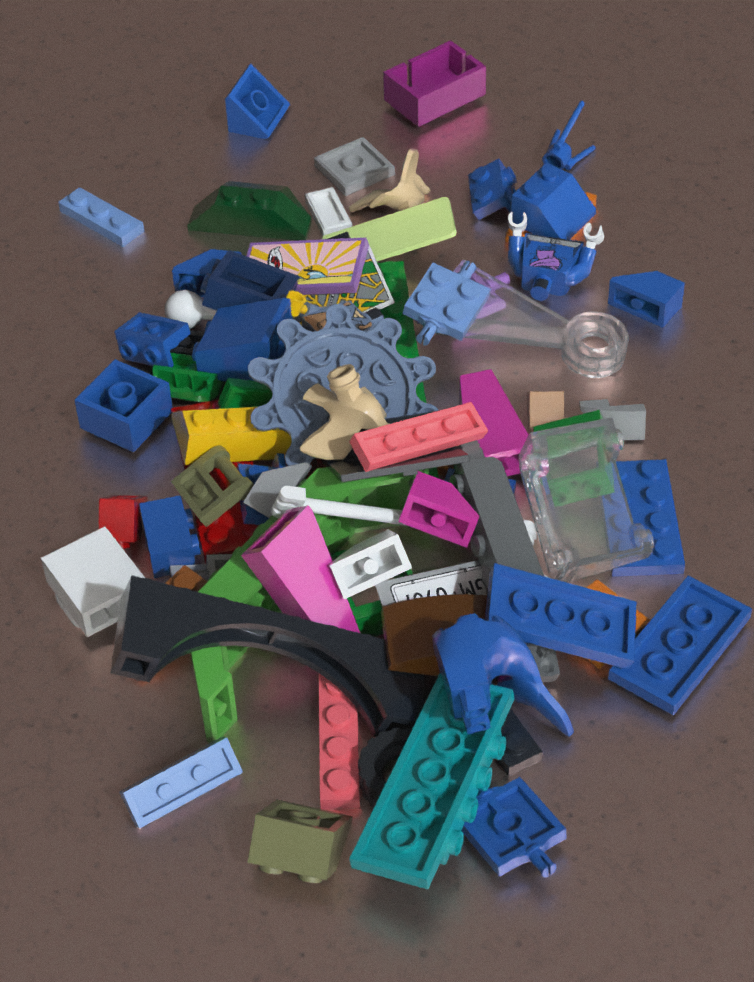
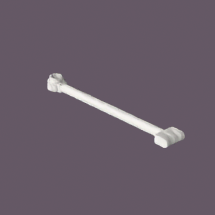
(293, 497)

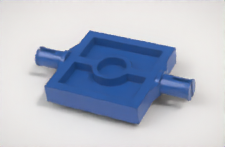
(514, 828)

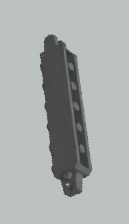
(500, 530)

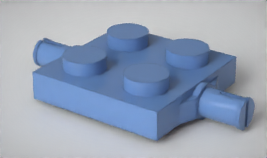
(446, 302)

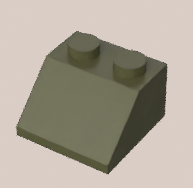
(298, 840)

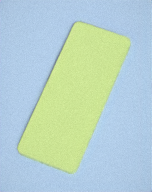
(406, 229)

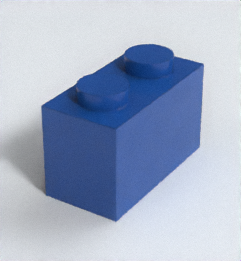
(168, 534)

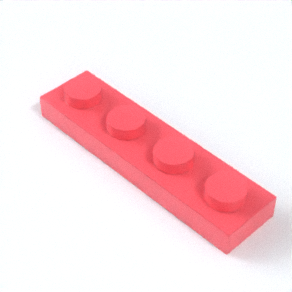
(418, 436)
(338, 748)

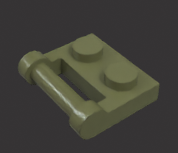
(203, 492)

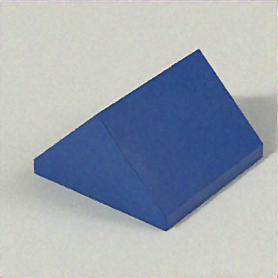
(254, 105)

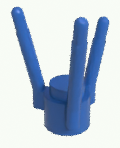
(559, 151)

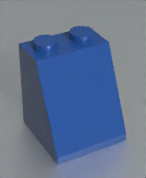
(239, 336)

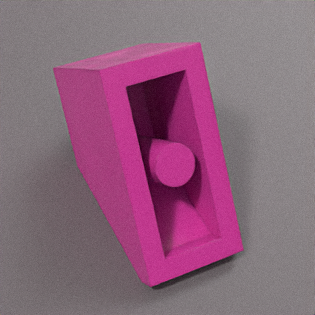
(439, 510)

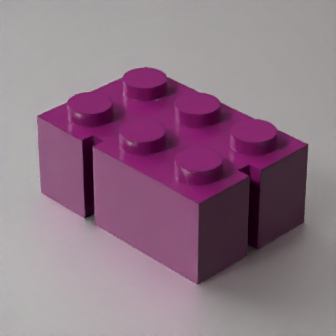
(437, 83)

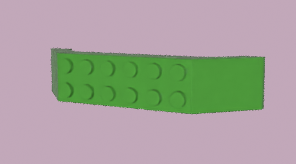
(241, 585)

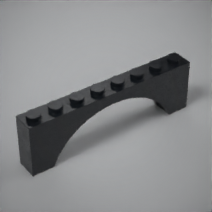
(170, 621)

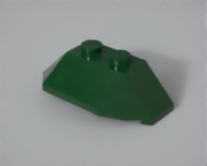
(252, 211)

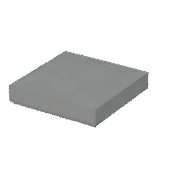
(354, 166)

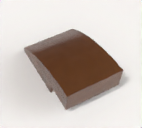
(412, 622)

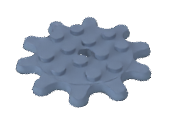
(315, 354)

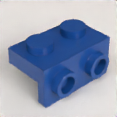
(491, 188)

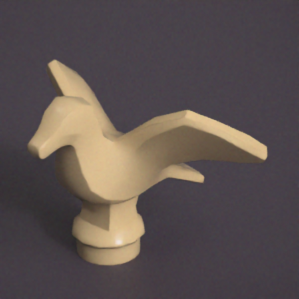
(405, 195)
(349, 412)

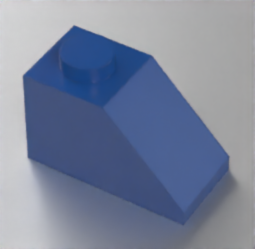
(647, 296)

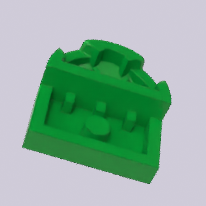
(187, 382)

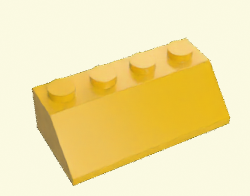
(229, 427)

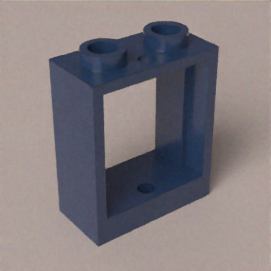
(244, 281)

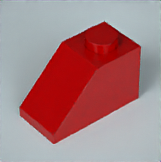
(122, 517)

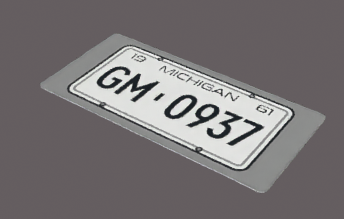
(451, 580)

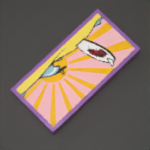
(323, 264)

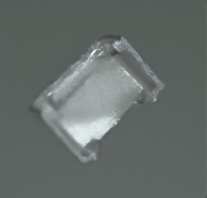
(581, 500)

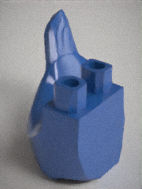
(475, 654)

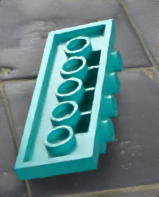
(431, 792)

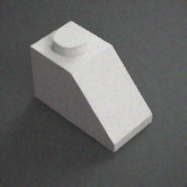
(369, 563)

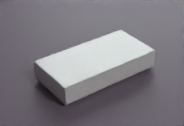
(327, 211)

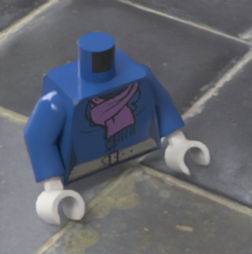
(548, 262)

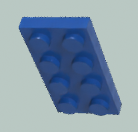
(652, 504)
(563, 615)
(681, 644)

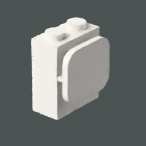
(90, 579)

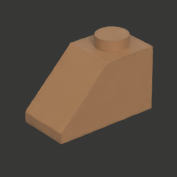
(544, 407)

